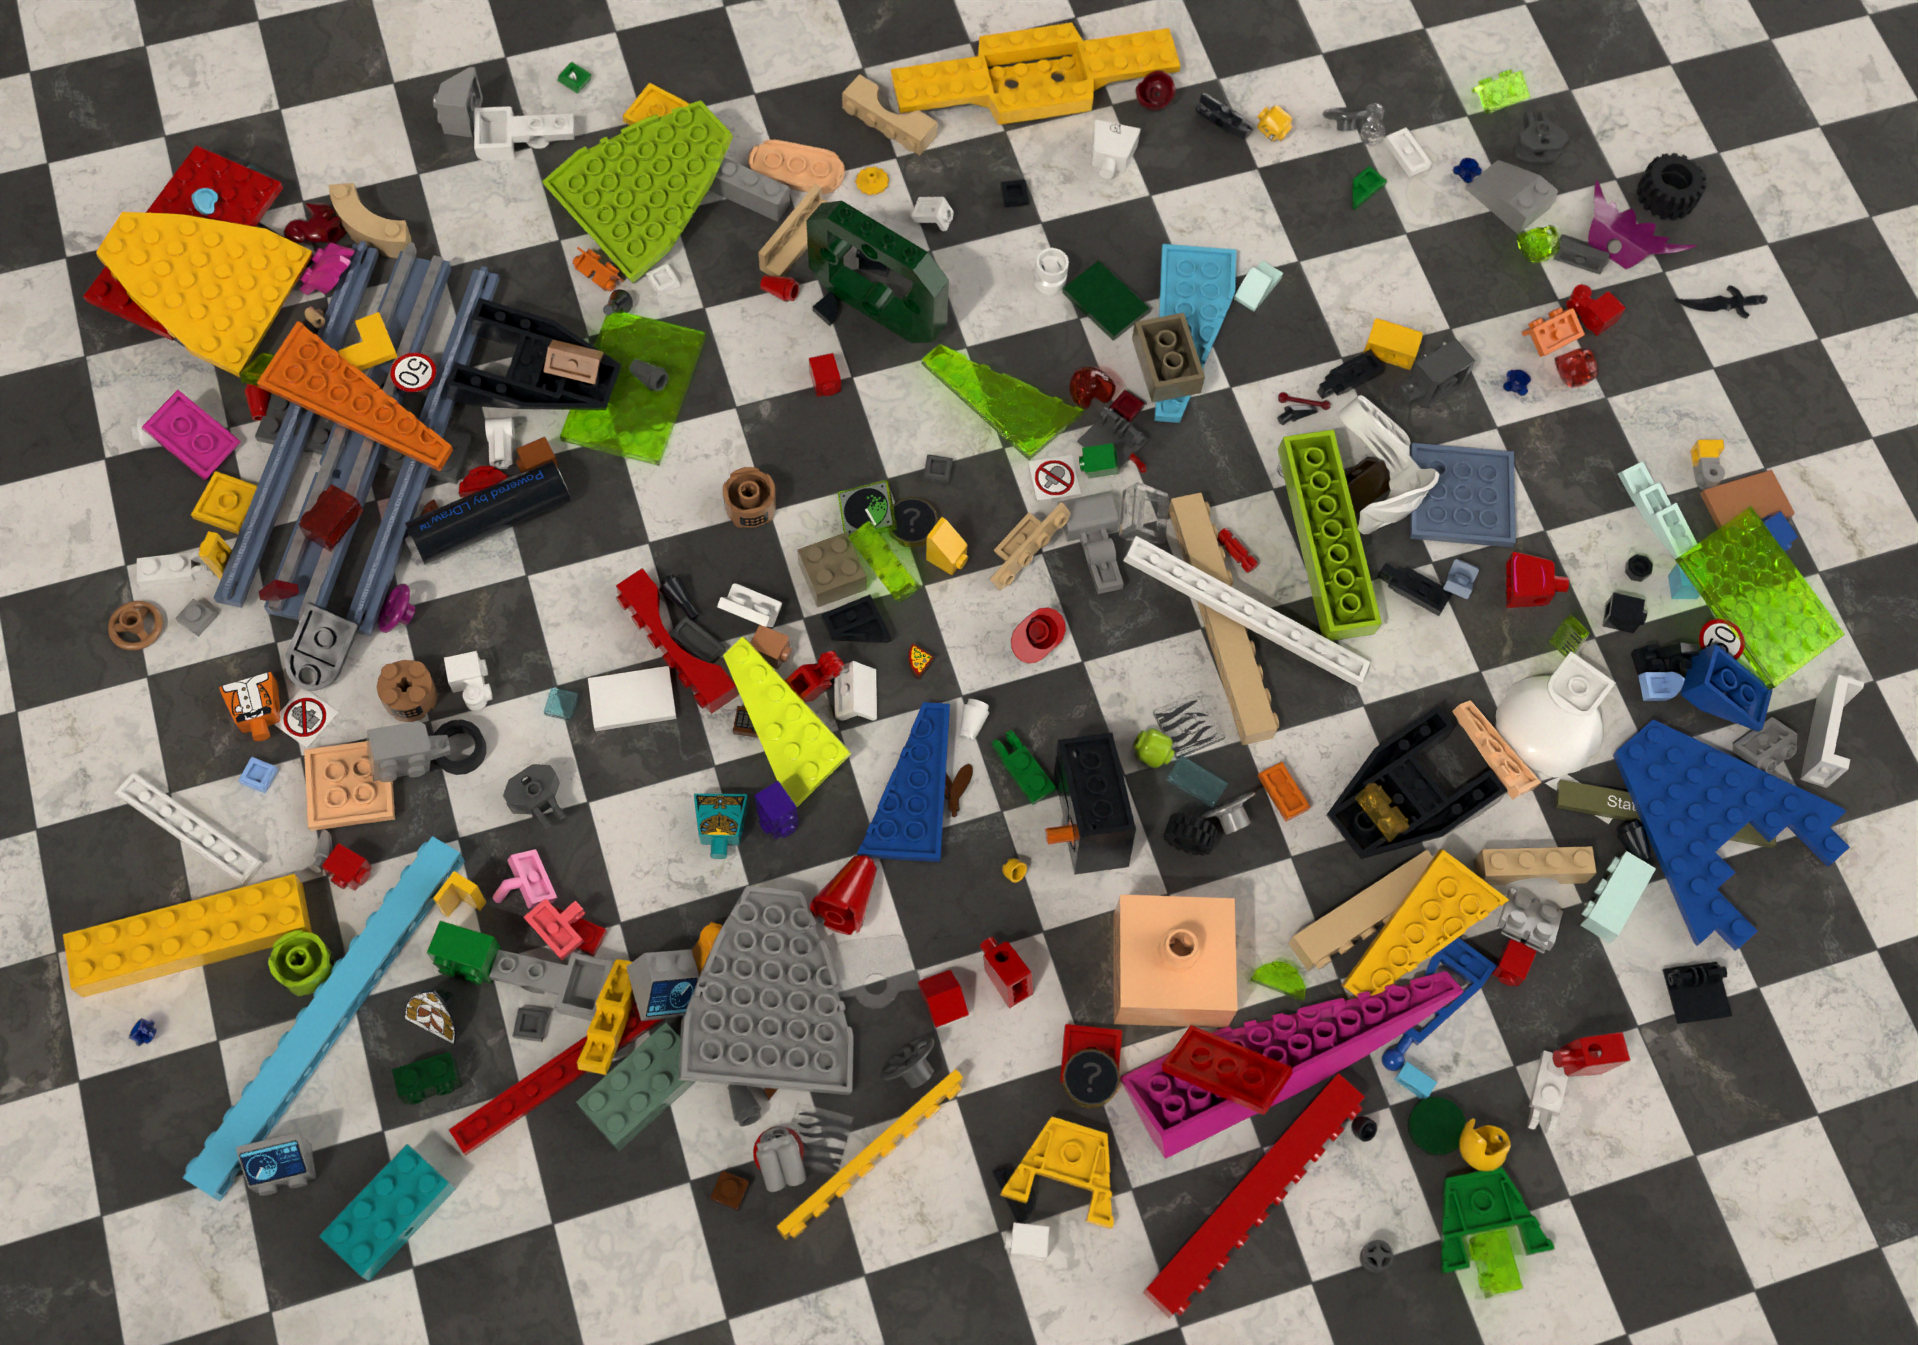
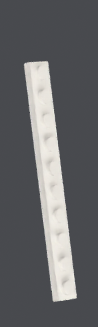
(1246, 611)

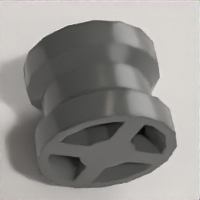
(1382, 1255)

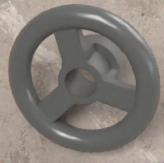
(1346, 116)

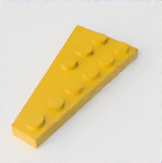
(1430, 917)

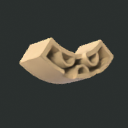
(362, 225)

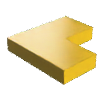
(375, 344)

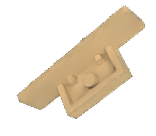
(1024, 541)

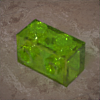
(1495, 1264)

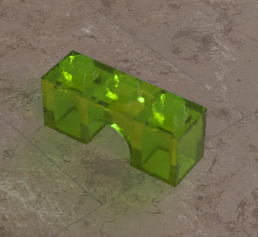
(884, 562)

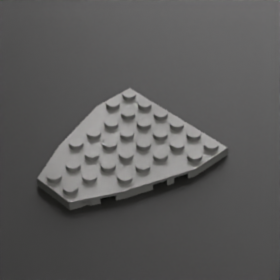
(768, 1003)

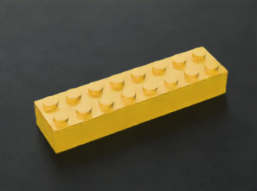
(185, 935)

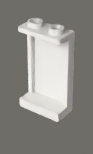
(1820, 762)

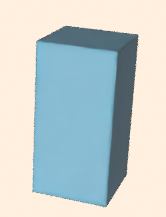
(1415, 1081)

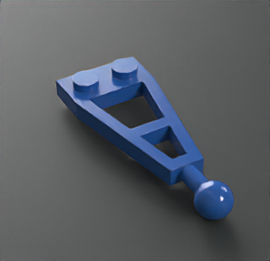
(1465, 963)

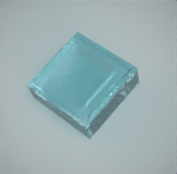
(561, 704)

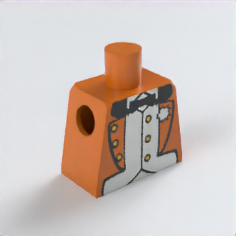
(254, 704)

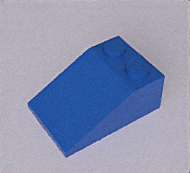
(1726, 689)

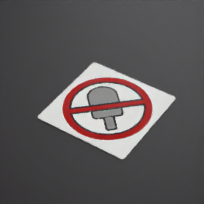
(1054, 477)

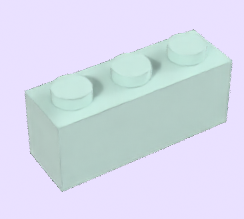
(1616, 896)

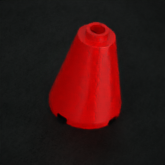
(846, 896)

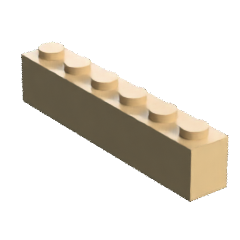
(1357, 916)

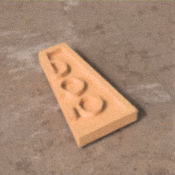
(1496, 751)

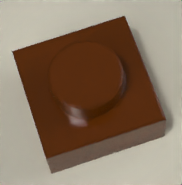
(729, 1190)

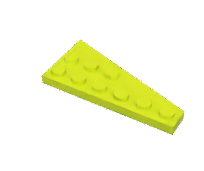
(792, 735)

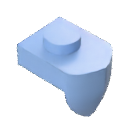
(1660, 685)

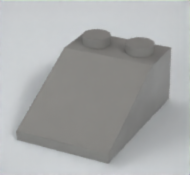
(1513, 194)

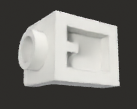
(933, 211)

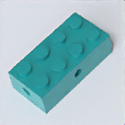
(387, 1212)

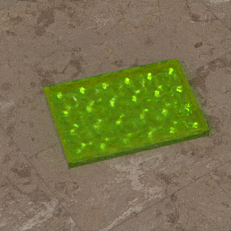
(638, 419)
(1760, 590)

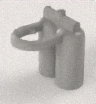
(779, 1160)

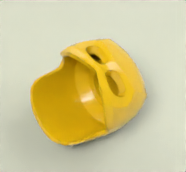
(1482, 1146)

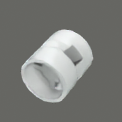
(1051, 271)

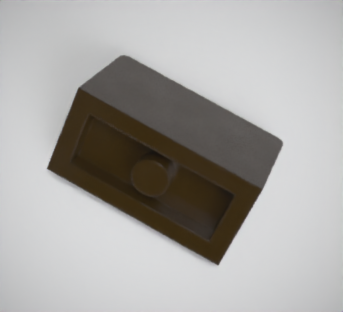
(1367, 482)

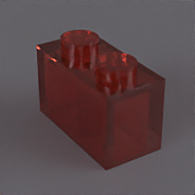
(330, 517)

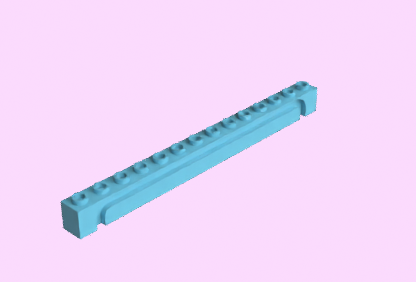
(325, 1018)

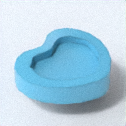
(204, 200)

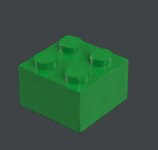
(463, 952)

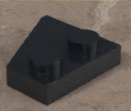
(856, 622)

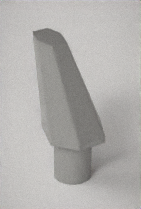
(322, 851)

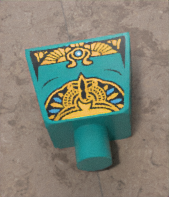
(720, 820)

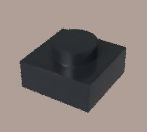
(1014, 193)

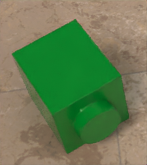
(1099, 461)

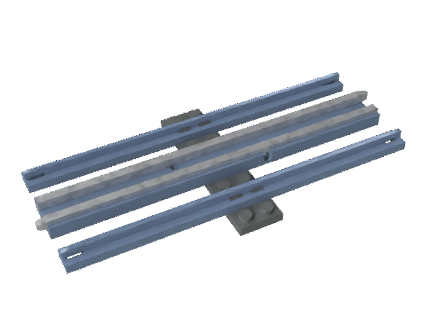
(349, 457)

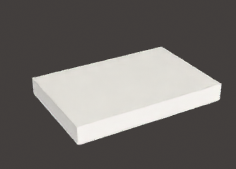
(631, 698)

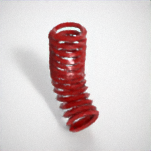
(1136, 461)

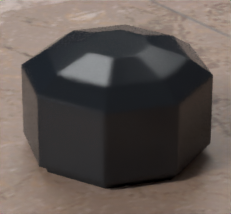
(1638, 568)

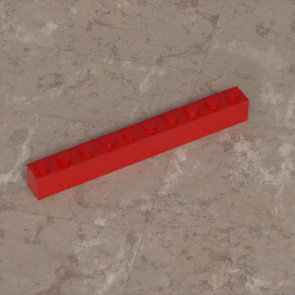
(1251, 1198)

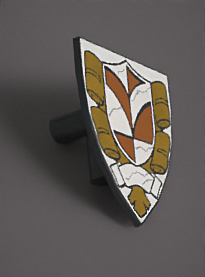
(431, 1012)

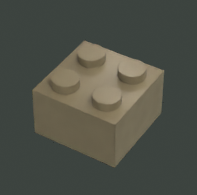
(832, 569)

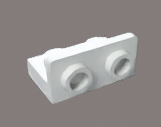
(751, 605)

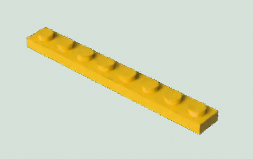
(862, 1163)

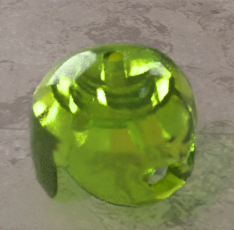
(1538, 244)

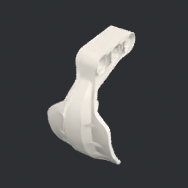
(1391, 444)

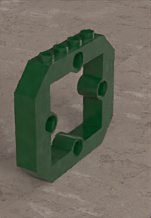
(839, 227)

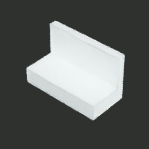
(856, 692)

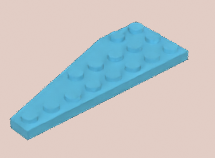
(1201, 287)

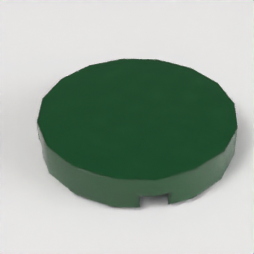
(1436, 1126)

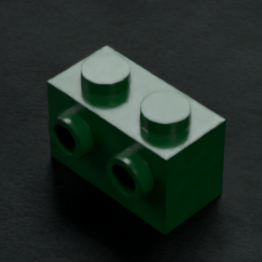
(427, 1078)

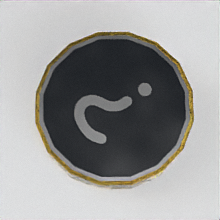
(914, 521)
(1091, 1078)

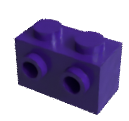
(776, 811)

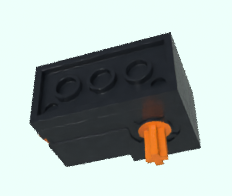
(1093, 804)

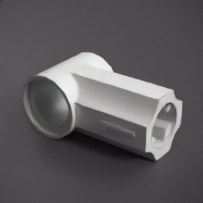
(500, 435)

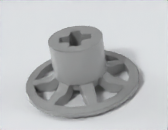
(1231, 815)

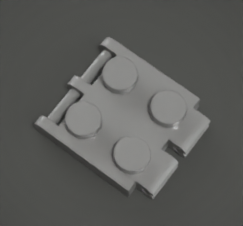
(1529, 920)

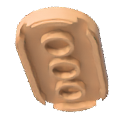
(797, 165)

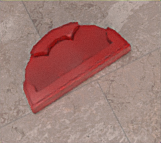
(479, 479)

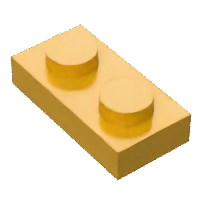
(215, 553)

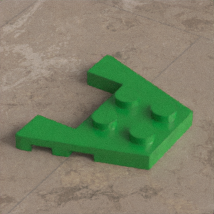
(1482, 1204)

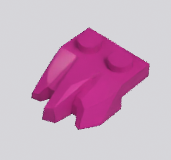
(327, 268)

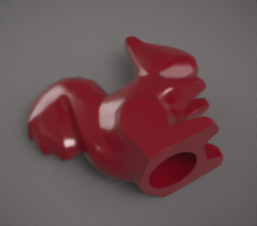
(319, 228)

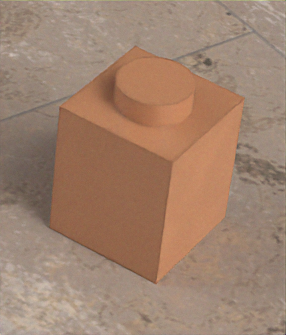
(772, 646)

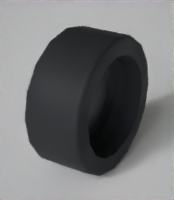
(475, 759)

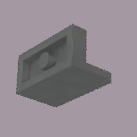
(1581, 254)

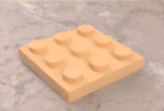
(343, 789)

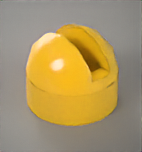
(1020, 870)

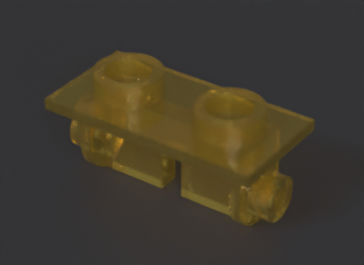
(1376, 805)

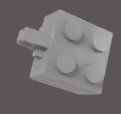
(403, 750)

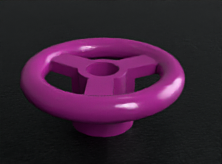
(398, 608)

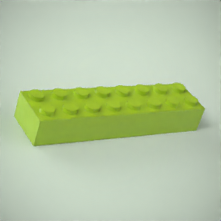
(1329, 535)

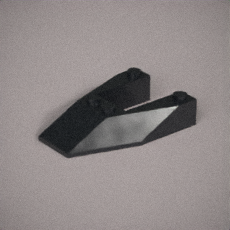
(525, 381)
(1411, 791)

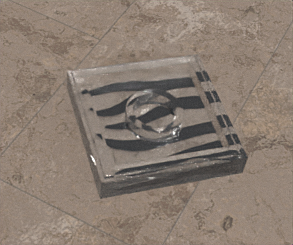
(1189, 724)
(820, 1137)

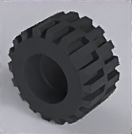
(1677, 172)

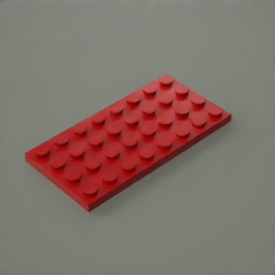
(241, 200)

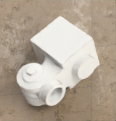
(467, 674)

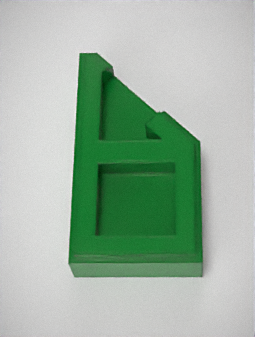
(1365, 186)

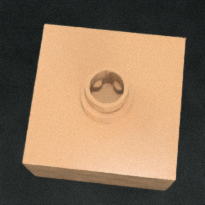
(1174, 961)

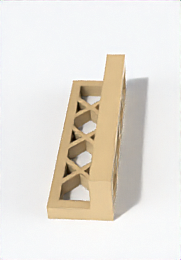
(791, 237)

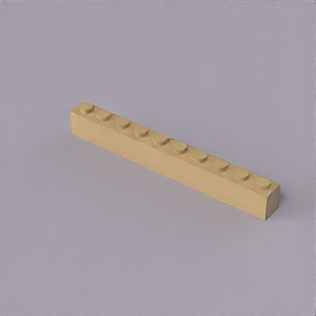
(1227, 638)

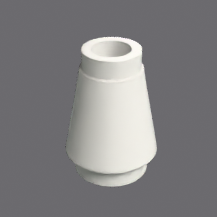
(973, 718)

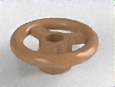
(126, 616)

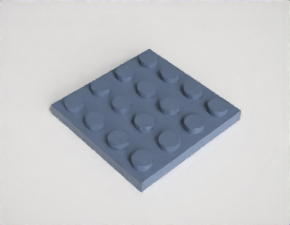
(1471, 498)

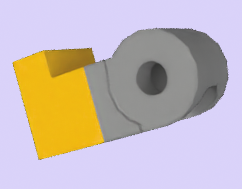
(1706, 463)

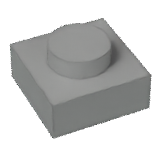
(195, 617)

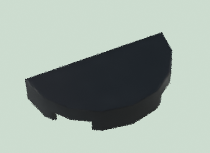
(1020, 1210)

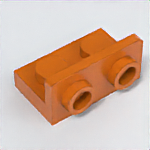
(1555, 331)

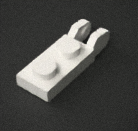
(171, 569)
(1547, 1093)

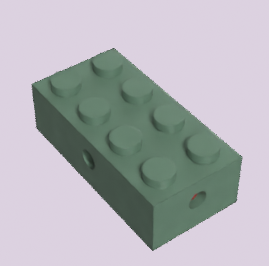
(637, 1089)

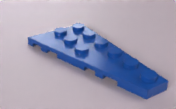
(912, 804)

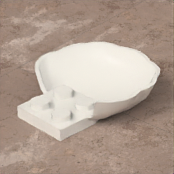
(1555, 717)

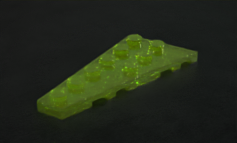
(1005, 403)

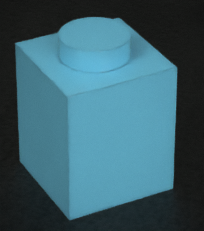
(1680, 585)

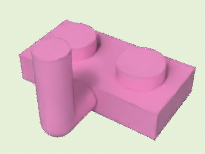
(529, 877)

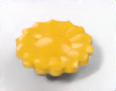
(872, 180)

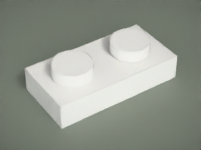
(1408, 152)

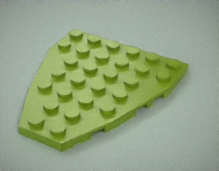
(643, 184)

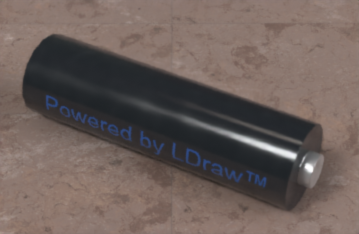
(487, 512)

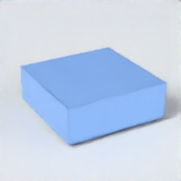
(258, 775)

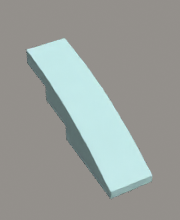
(1657, 511)

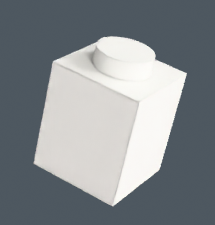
(1027, 1242)

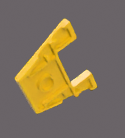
(1069, 1156)

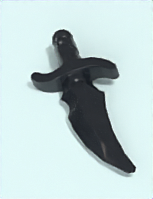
(1720, 302)

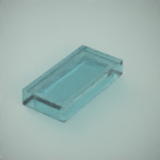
(1197, 781)

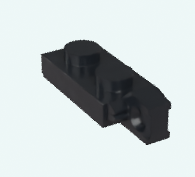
(1351, 375)
(1415, 587)

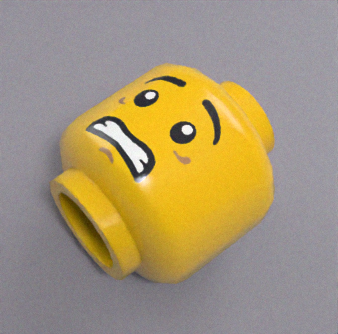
(1274, 123)

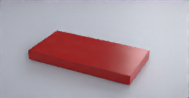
(1227, 1069)

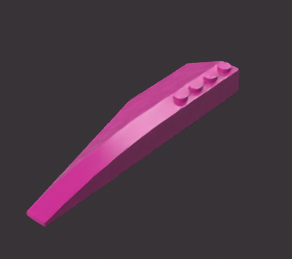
(1312, 1042)

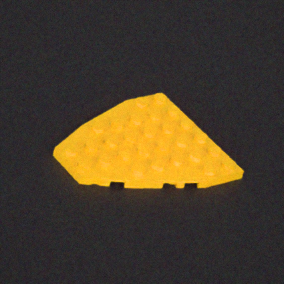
(205, 279)

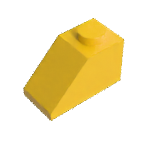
(946, 547)

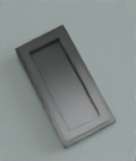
(696, 641)

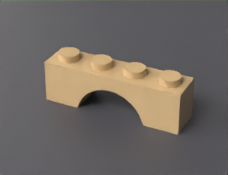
(911, 130)
(1562, 864)

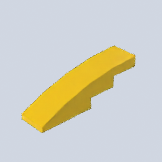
(609, 1020)

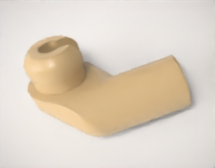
(315, 317)

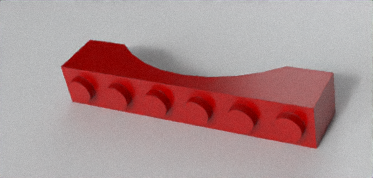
(707, 680)

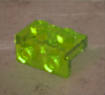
(1503, 91)

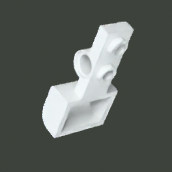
(498, 130)

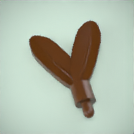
(955, 790)

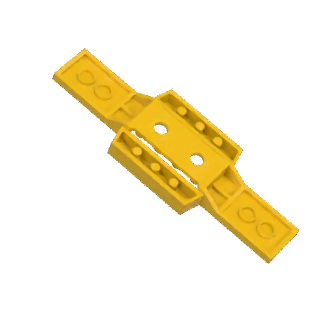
(1037, 94)

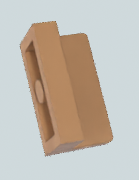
(573, 361)

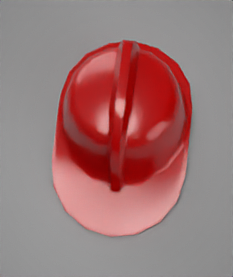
(1038, 635)

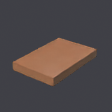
(1758, 491)

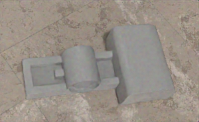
(1090, 522)
(574, 983)

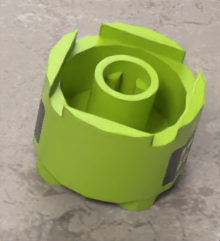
(286, 960)

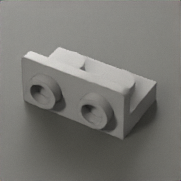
(1768, 746)

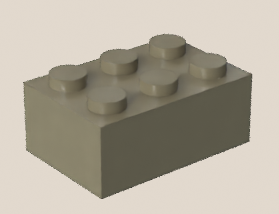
(1168, 357)

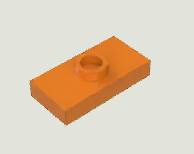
(1283, 791)

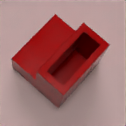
(943, 998)

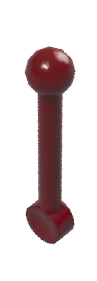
(1283, 398)

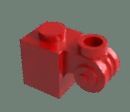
(1595, 314)
(813, 679)

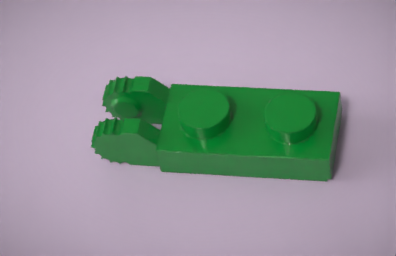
(1024, 769)

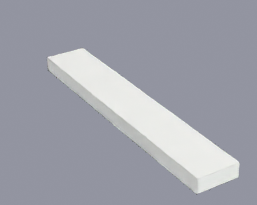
(189, 828)

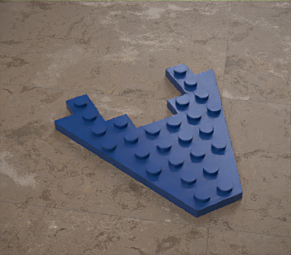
(1696, 802)

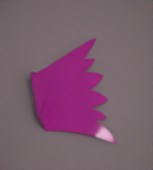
(1635, 238)

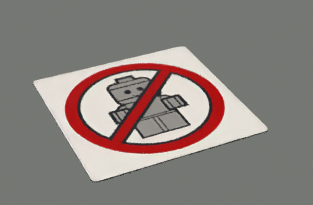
(305, 717)

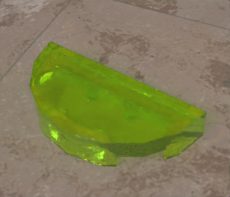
(1281, 978)

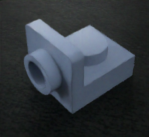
(1461, 578)

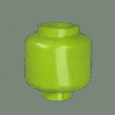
(1153, 748)

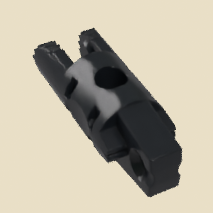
(1224, 116)

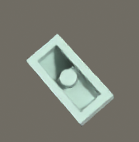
(1257, 285)

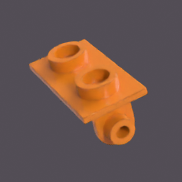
(605, 275)

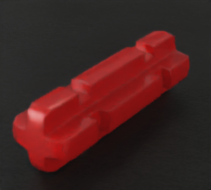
(1237, 550)

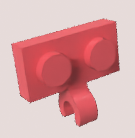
(556, 927)

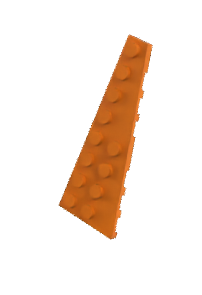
(328, 385)

